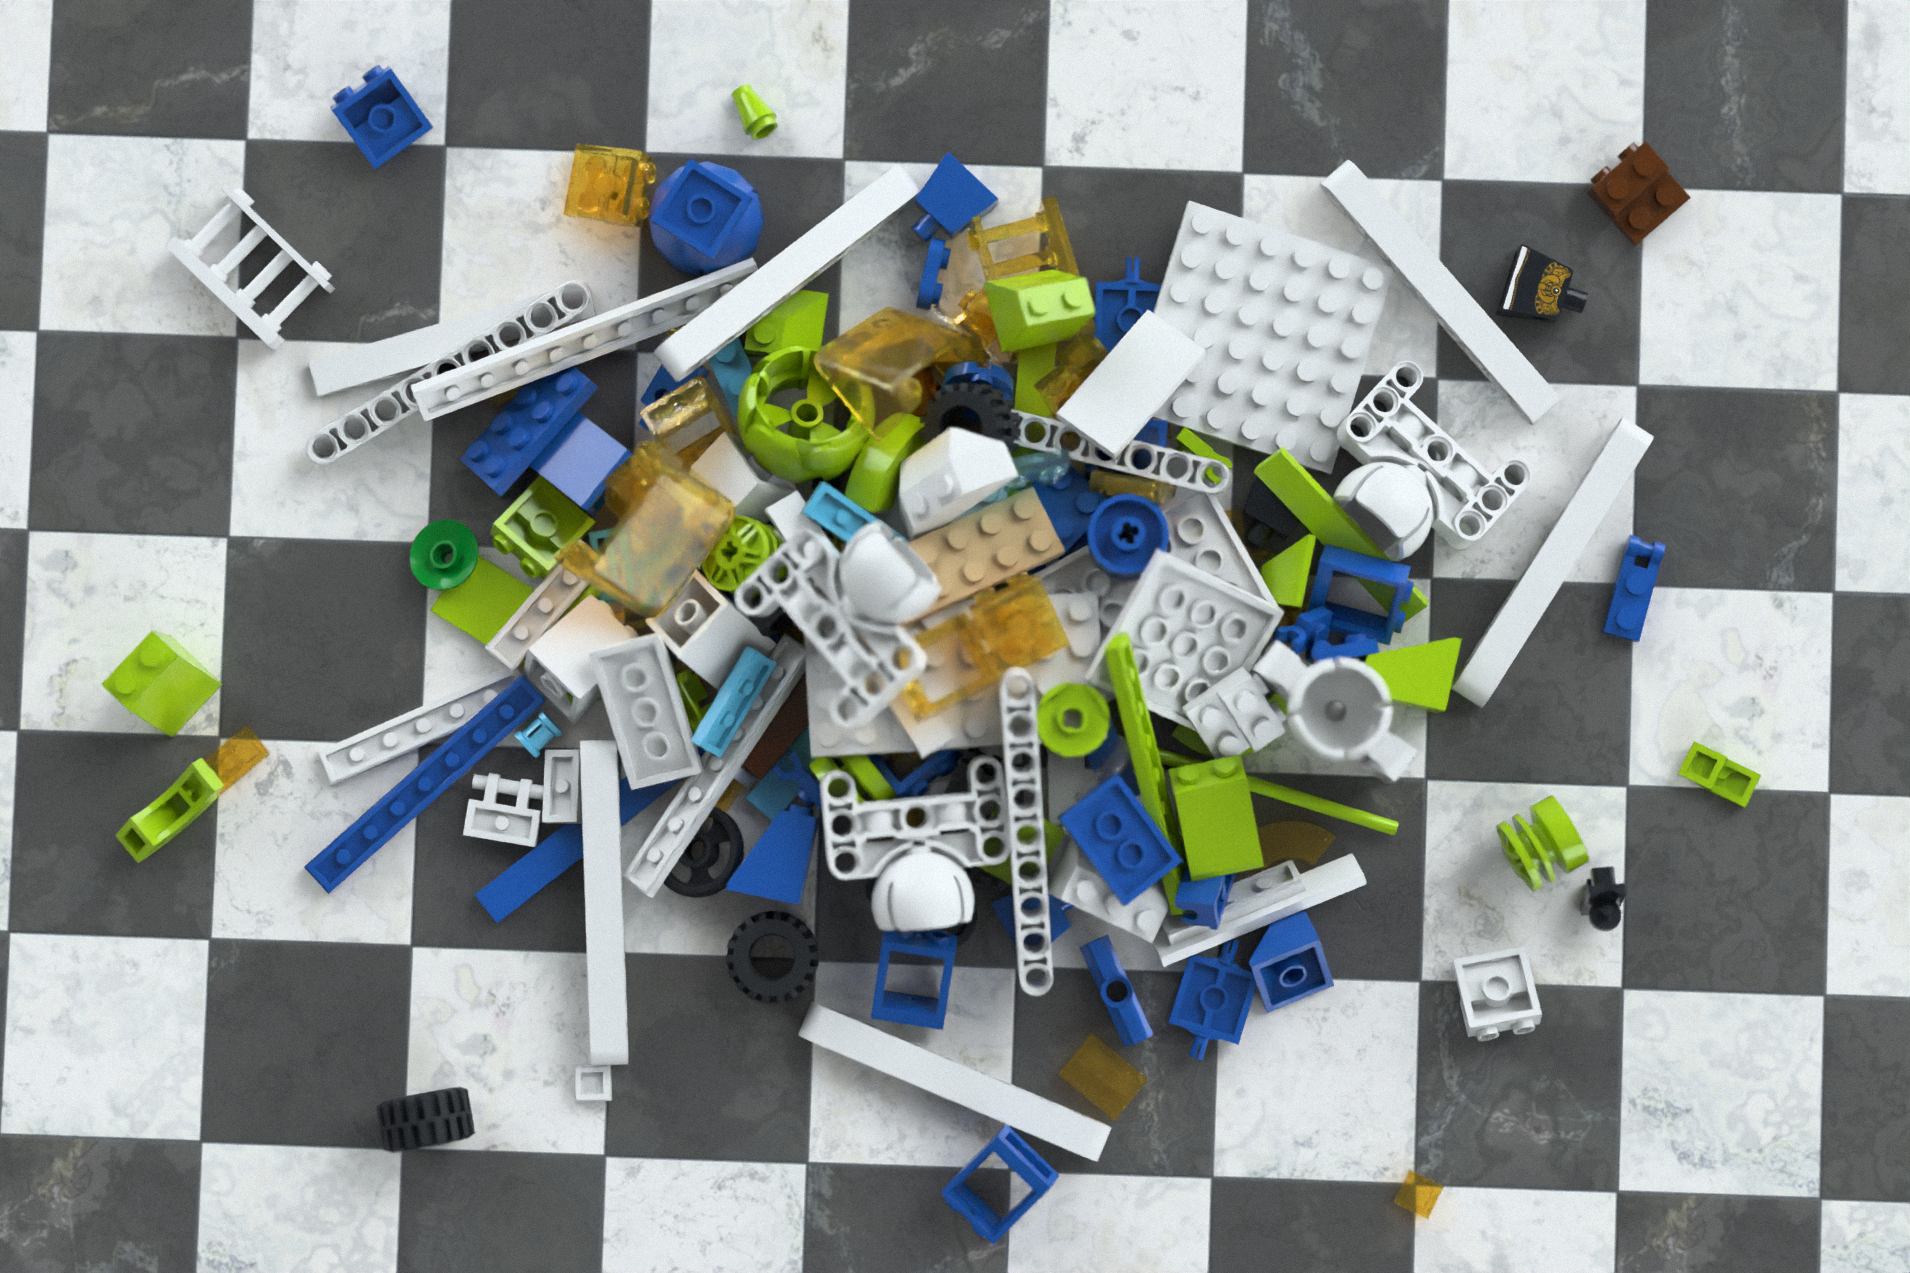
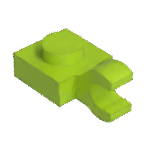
(1193, 445)

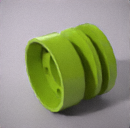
(741, 553)
(1544, 842)

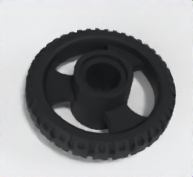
(701, 883)

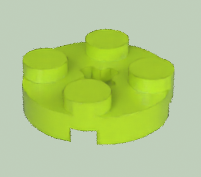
(1072, 698)

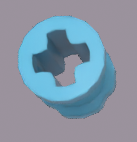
(538, 733)

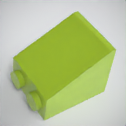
(1038, 308)
(1418, 674)
(162, 683)
(1215, 818)

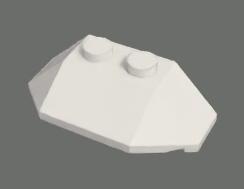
(950, 479)

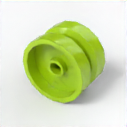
(863, 773)

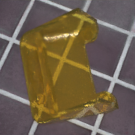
(876, 360)
(659, 536)

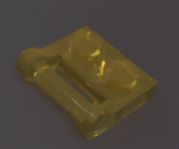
(1120, 484)

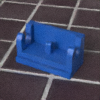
(1204, 897)

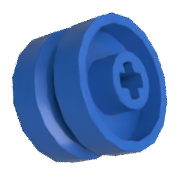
(1126, 515)

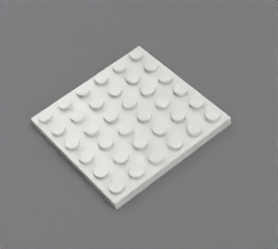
(1279, 331)

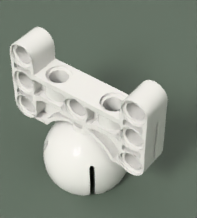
(1406, 491)
(869, 594)
(1337, 710)
(922, 881)

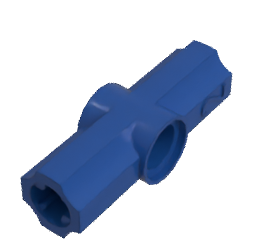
(1127, 1012)

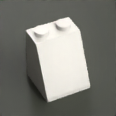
(741, 478)
(708, 630)
(561, 657)

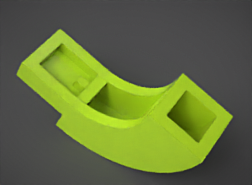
(171, 811)

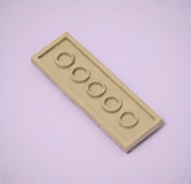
(987, 548)

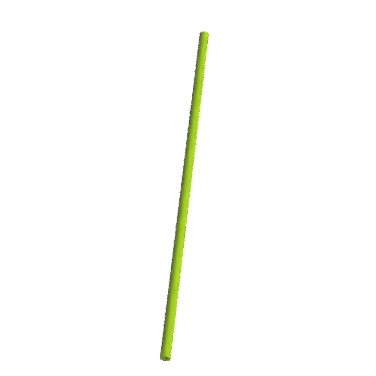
(1296, 797)

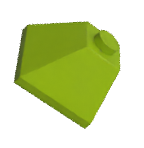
(792, 323)
(1288, 573)

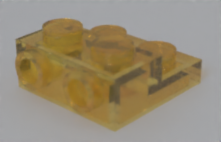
(609, 185)
(1075, 366)
(1019, 622)

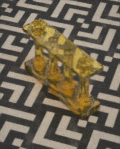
(1056, 254)

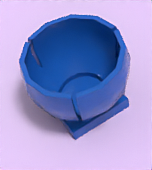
(705, 218)

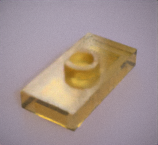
(237, 757)

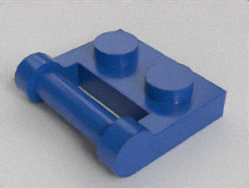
(1351, 647)

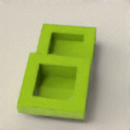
(1719, 774)

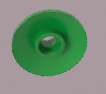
(432, 547)

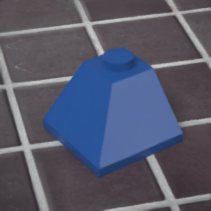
(1289, 962)

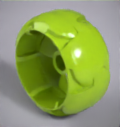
(811, 446)

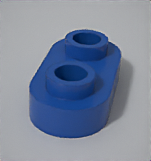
(936, 259)

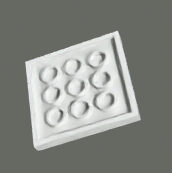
(1186, 634)

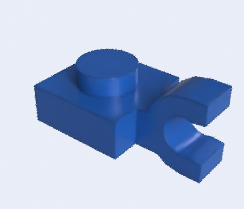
(1308, 630)
(809, 788)

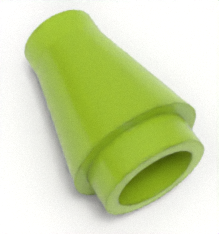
(755, 115)

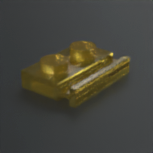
(1103, 1076)

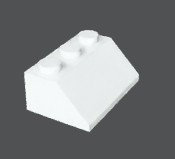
(1081, 886)

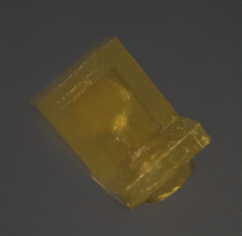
(977, 317)

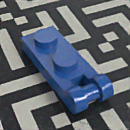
(1633, 589)

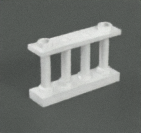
(217, 275)

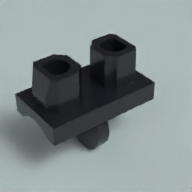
(1603, 899)

